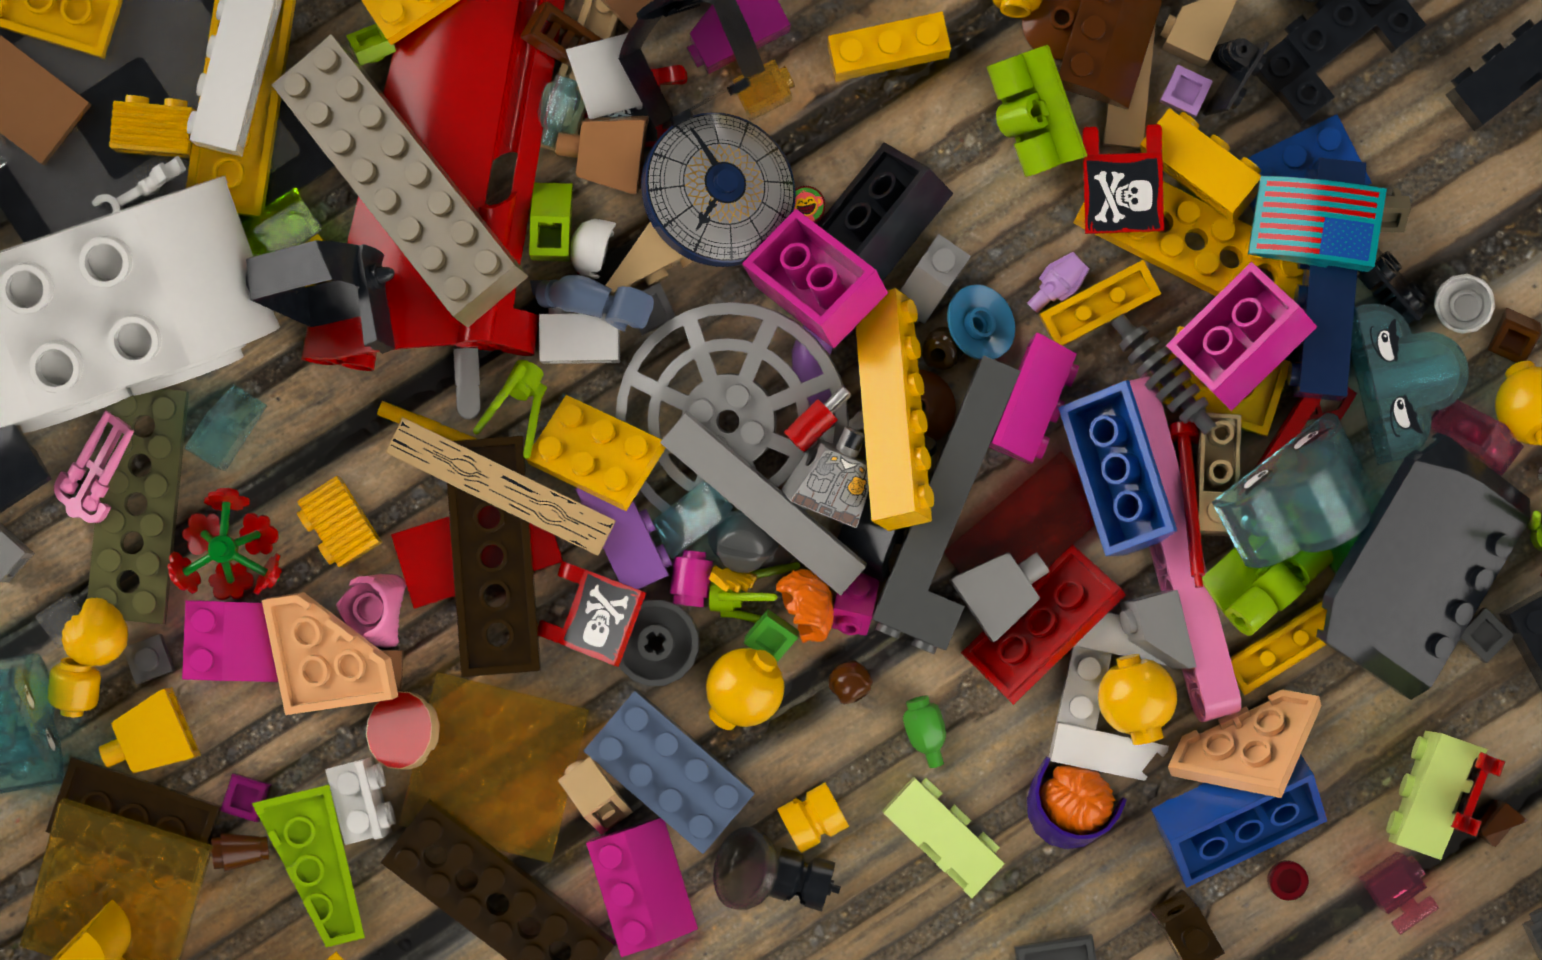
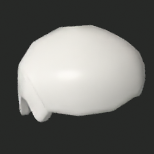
(590, 246)
(1464, 303)

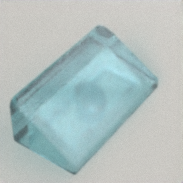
(691, 518)

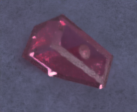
(1478, 434)

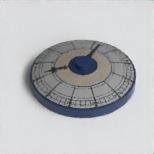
(716, 188)

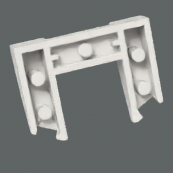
(1075, 732)

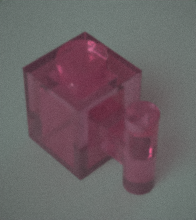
(1394, 885)

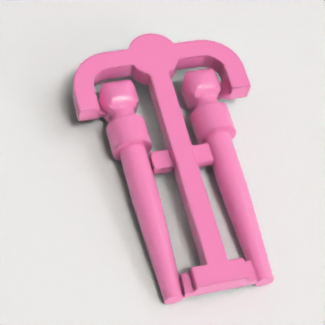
(67, 482)

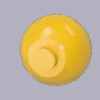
(1520, 402)
(744, 688)
(1137, 698)

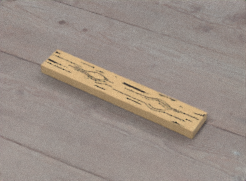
(500, 486)

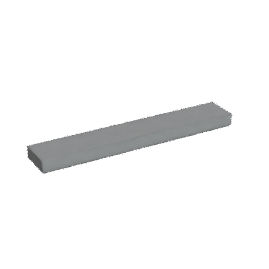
(763, 503)

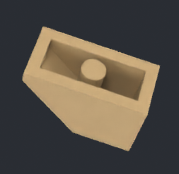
(1196, 30)
(594, 795)

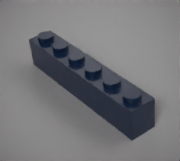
(1329, 301)

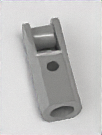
(467, 382)

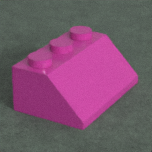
(1034, 399)
(642, 886)

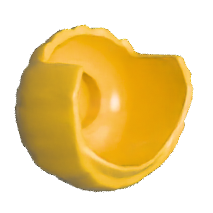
(95, 634)

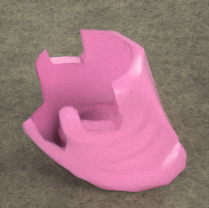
(374, 607)

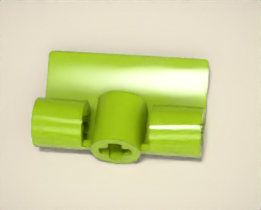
(1036, 111)
(1256, 594)

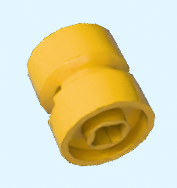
(813, 817)

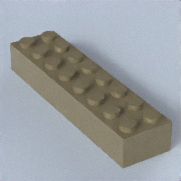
(399, 181)

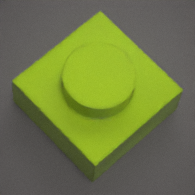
(369, 45)

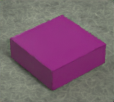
(241, 794)

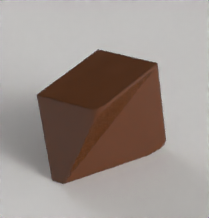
(1498, 821)

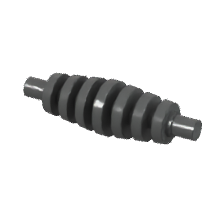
(1163, 374)

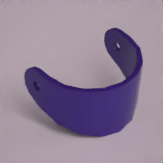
(1049, 831)

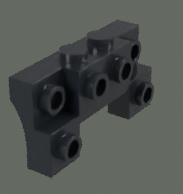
(1322, 38)

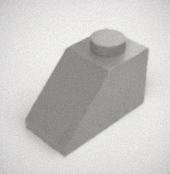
(934, 276)
(1159, 628)

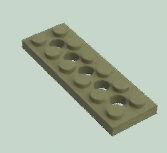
(158, 521)

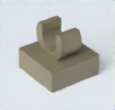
(1395, 212)

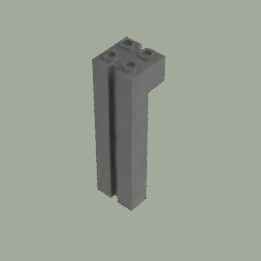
(905, 598)

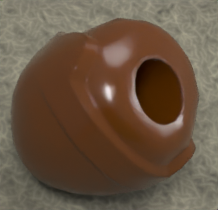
(850, 682)

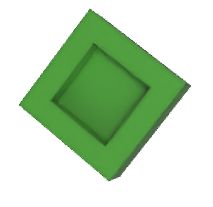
(771, 635)

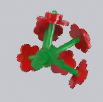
(210, 536)

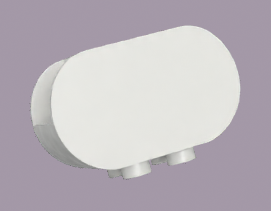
(124, 306)

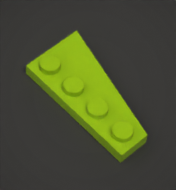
(312, 850)

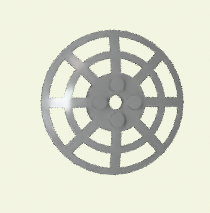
(730, 390)

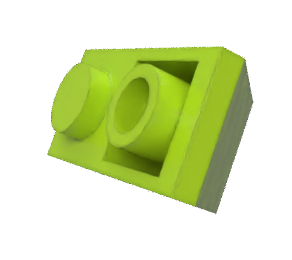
(551, 222)

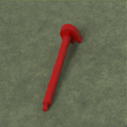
(1184, 435)

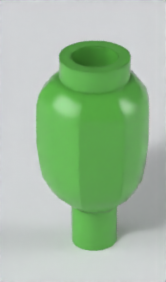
(925, 729)

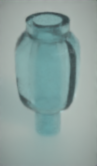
(558, 108)

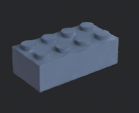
(669, 771)

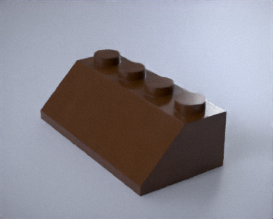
(1108, 49)

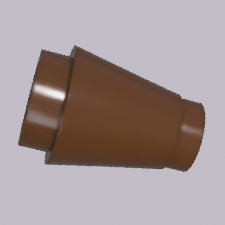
(238, 850)

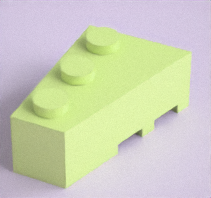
(1432, 793)
(944, 835)

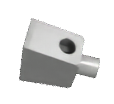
(1000, 591)

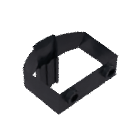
(641, 76)
(280, 279)

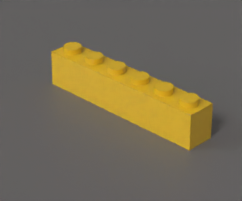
(894, 414)

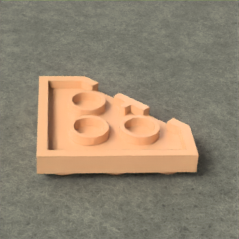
(322, 658)
(1250, 748)

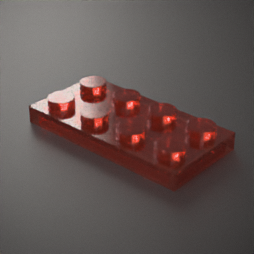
(1037, 517)

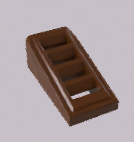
(558, 20)

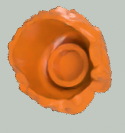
(810, 603)
(1077, 799)

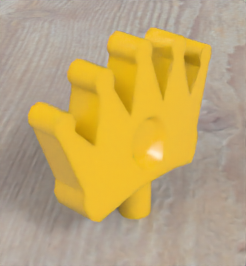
(732, 580)

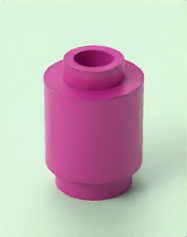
(691, 578)

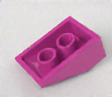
(227, 642)

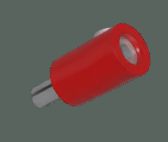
(816, 420)

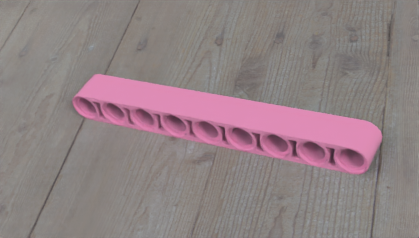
(1212, 682)

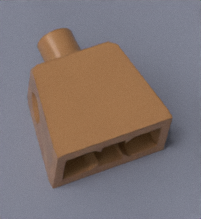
(608, 151)

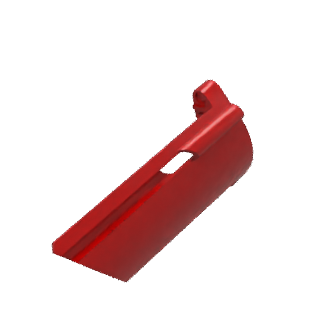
(469, 98)

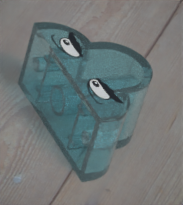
(1402, 379)
(1298, 498)
(28, 735)

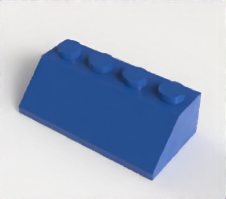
(1118, 470)
(1225, 825)

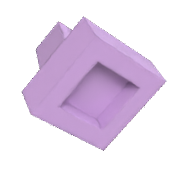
(1186, 91)

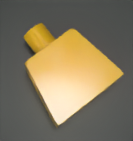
(151, 735)

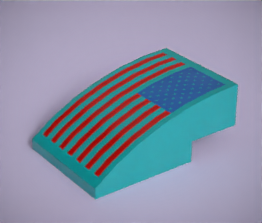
(1317, 222)

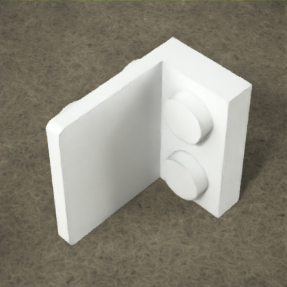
(360, 800)

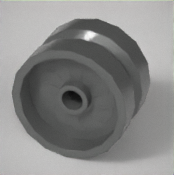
(679, 645)

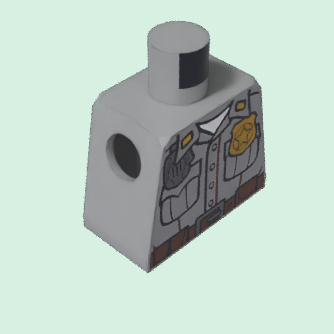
(832, 479)

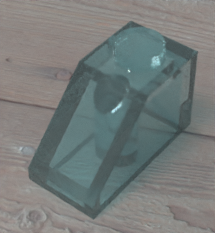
(226, 428)

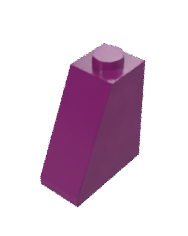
(711, 44)

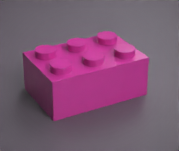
(815, 278)
(1241, 335)

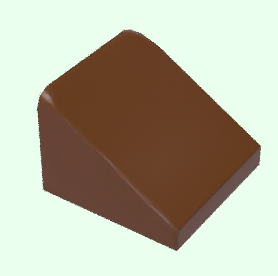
(1515, 336)

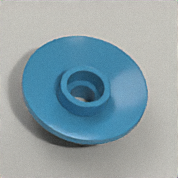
(991, 317)

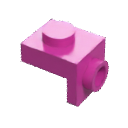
(855, 606)

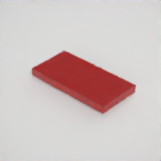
(428, 561)
(1069, 606)

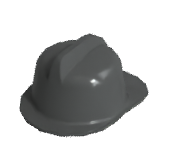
(745, 545)

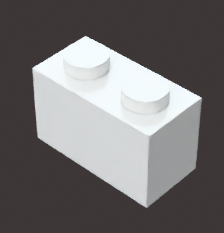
(577, 339)

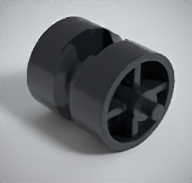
(807, 880)

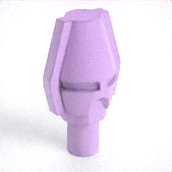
(1059, 281)

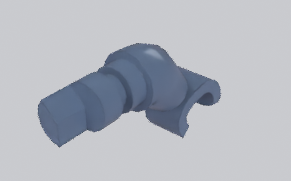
(594, 299)

